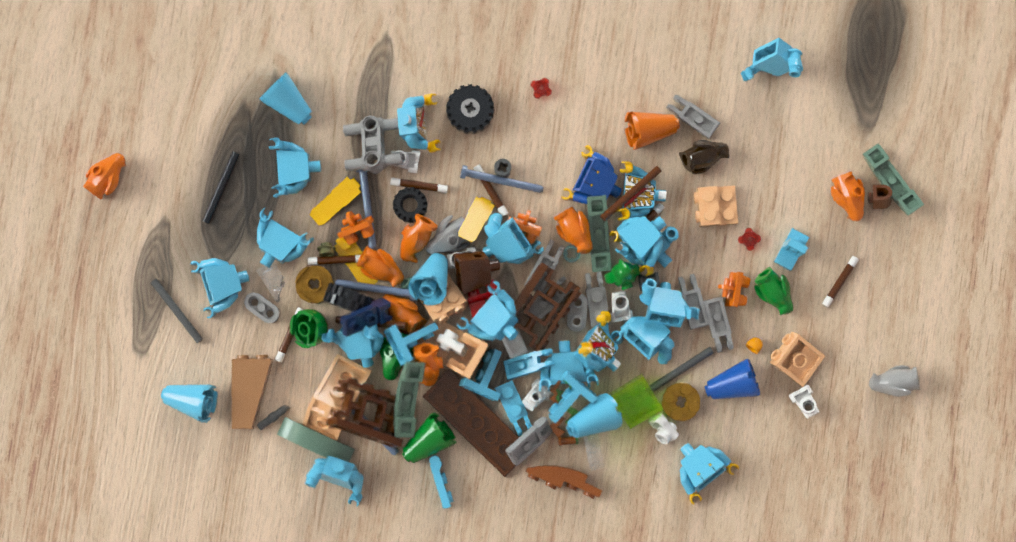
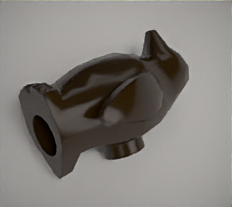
(703, 155)

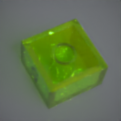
(636, 401)

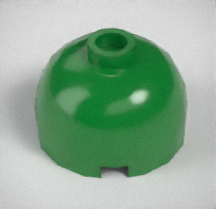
(308, 327)

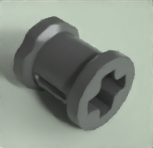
(504, 162)
(641, 279)

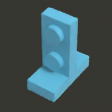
(791, 249)
(401, 345)
(484, 376)
(570, 395)

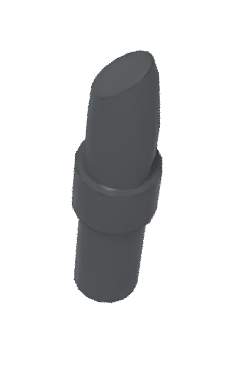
(272, 417)

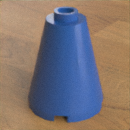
(734, 382)

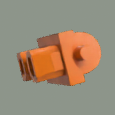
(363, 225)
(531, 230)
(732, 289)

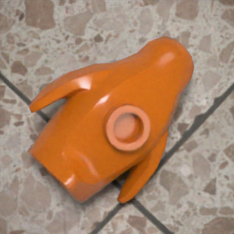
(104, 176)
(849, 195)
(575, 229)
(416, 237)
(380, 266)
(405, 311)
(427, 353)

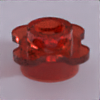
(541, 83)
(744, 239)

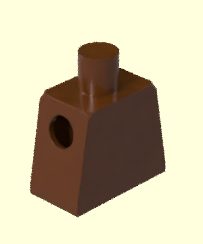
(473, 270)

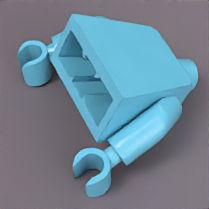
(293, 167)
(278, 242)
(220, 282)
(495, 318)
(360, 345)
(565, 361)

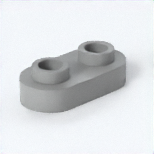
(262, 307)
(577, 312)

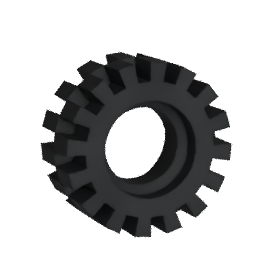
(409, 193)

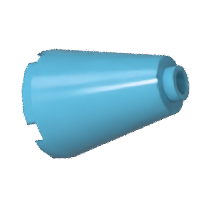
(287, 100)
(430, 280)
(191, 400)
(595, 418)

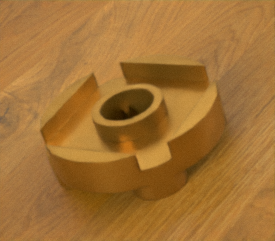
(312, 273)
(690, 407)

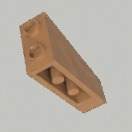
(248, 388)

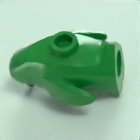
(623, 274)
(774, 290)
(390, 363)

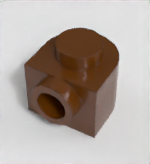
(880, 196)

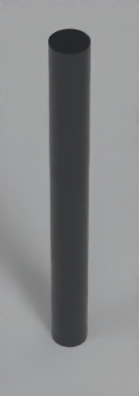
(220, 188)

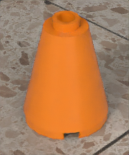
(649, 128)

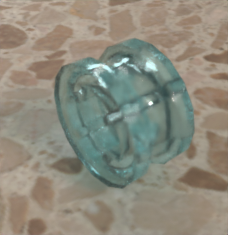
(565, 254)

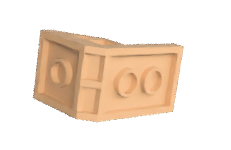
(462, 365)
(328, 398)

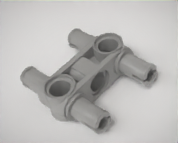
(372, 144)

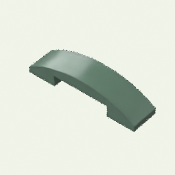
(888, 175)
(599, 233)
(406, 399)
(314, 440)

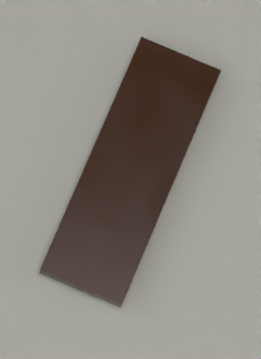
(473, 420)

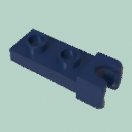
(366, 316)

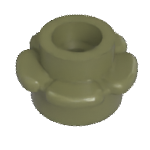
(326, 249)

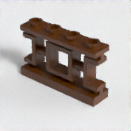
(526, 298)
(365, 428)

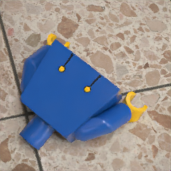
(595, 179)

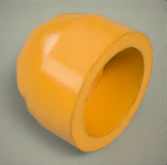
(754, 345)

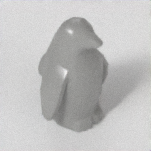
(447, 237)
(896, 381)

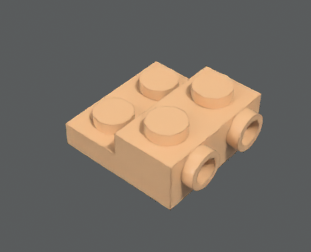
(716, 206)
(451, 304)
(796, 358)

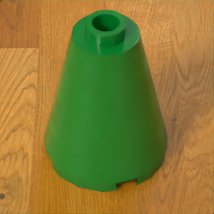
(429, 439)

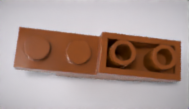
(557, 475)

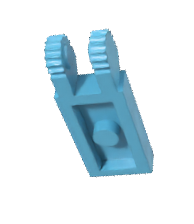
(527, 364)
(513, 405)
(440, 481)

